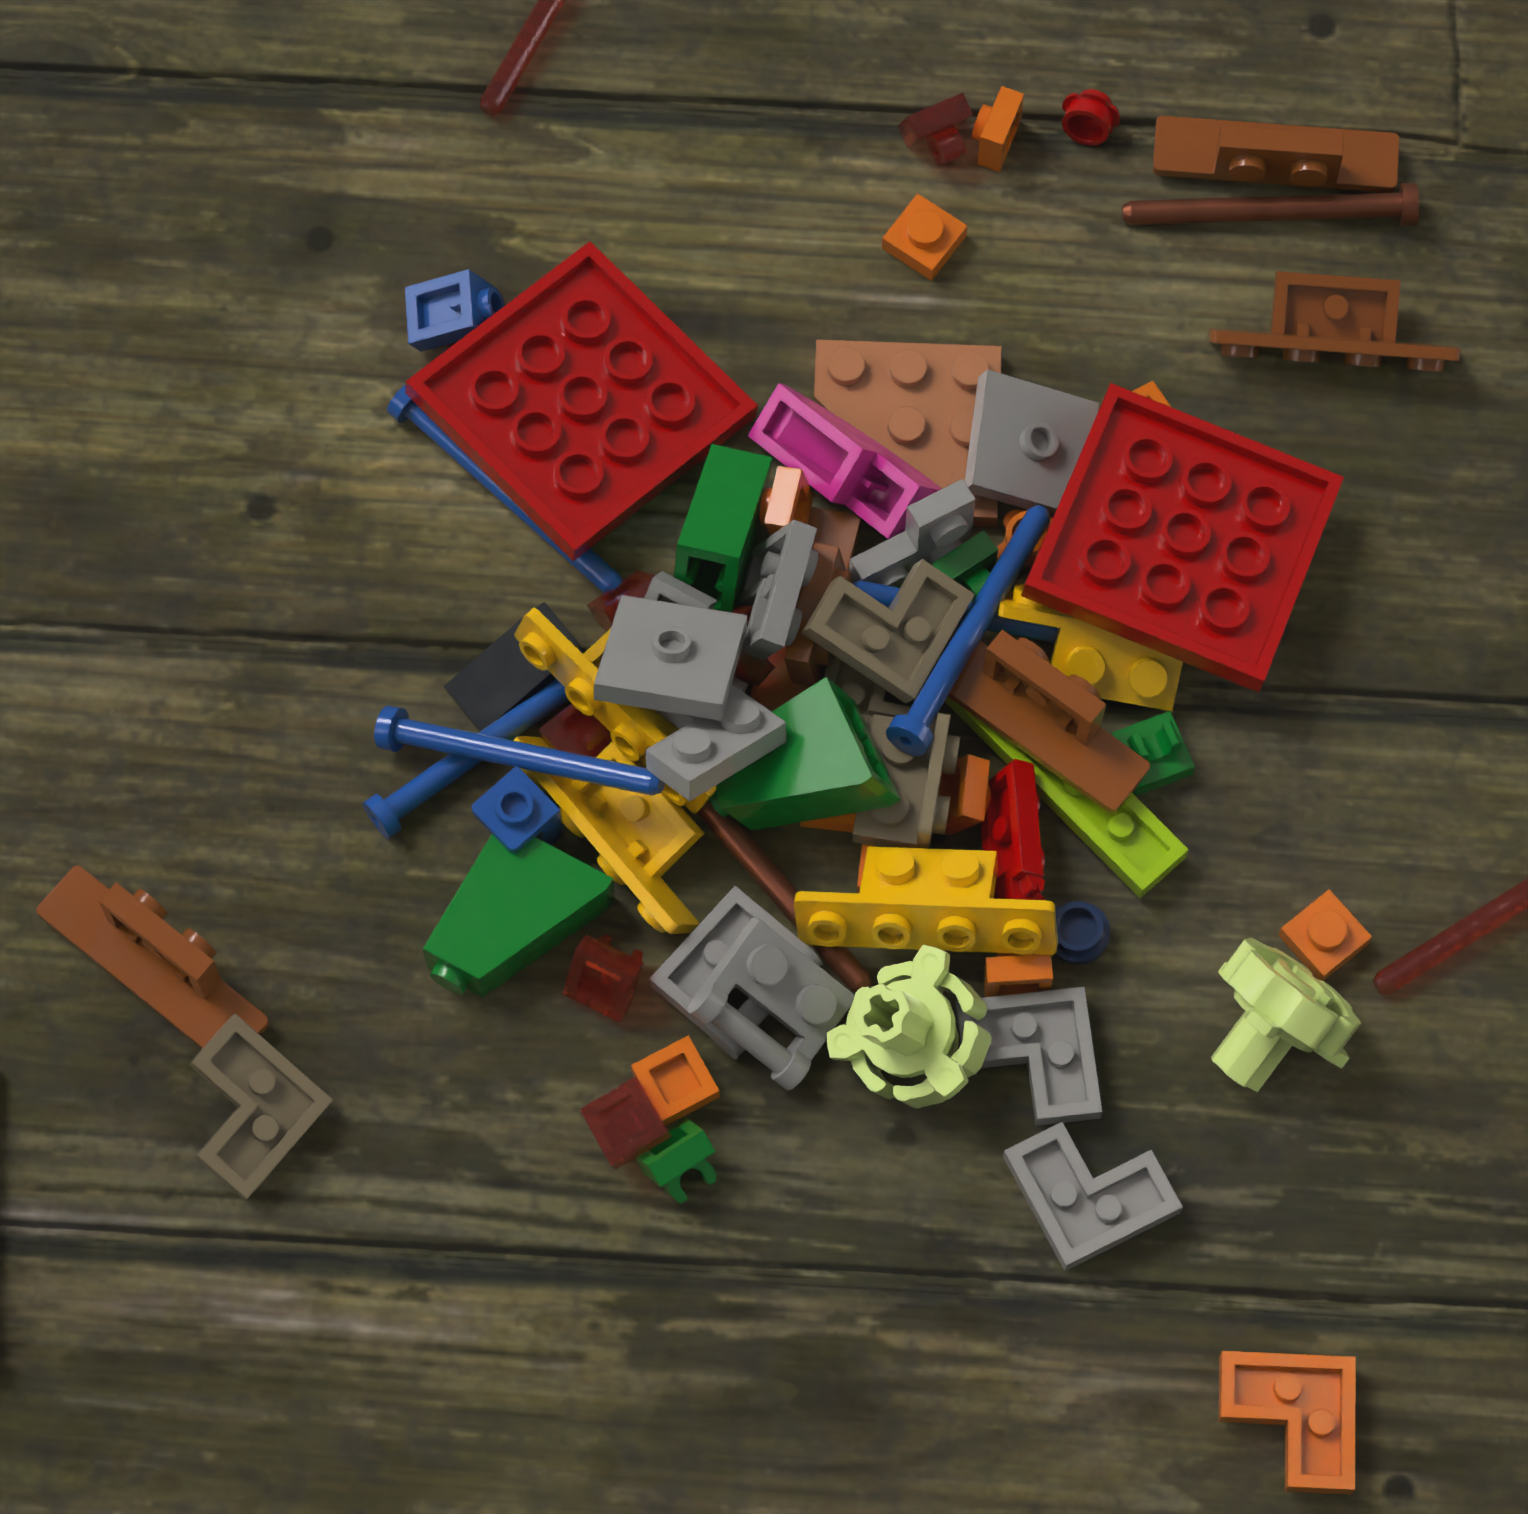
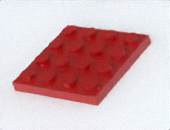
(581, 400)
(1183, 537)

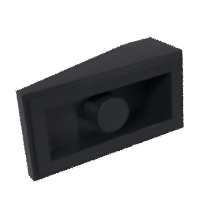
(501, 677)

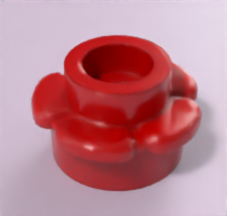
(1089, 117)

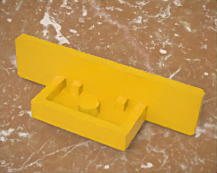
(1109, 662)
(630, 727)
(632, 832)
(927, 900)

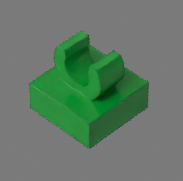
(970, 562)
(1162, 746)
(674, 1156)

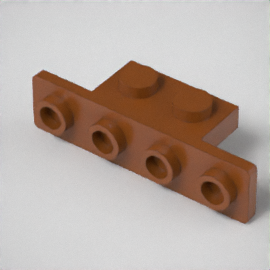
(1276, 154)
(1334, 316)
(804, 660)
(1048, 718)
(146, 954)

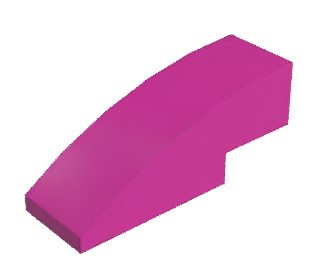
(840, 460)

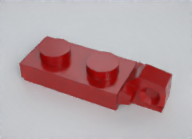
(1014, 832)

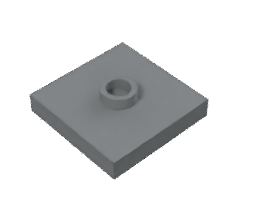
(1025, 441)
(670, 657)

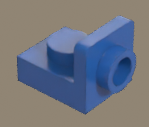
(448, 308)
(518, 812)

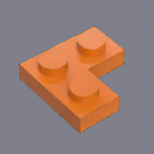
(1309, 1397)

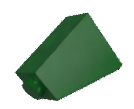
(723, 524)
(818, 773)
(512, 914)

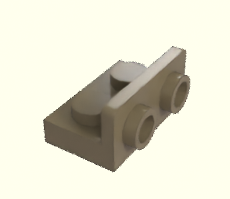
(918, 782)

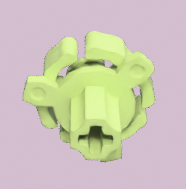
(1281, 1011)
(912, 1031)

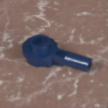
(1081, 932)

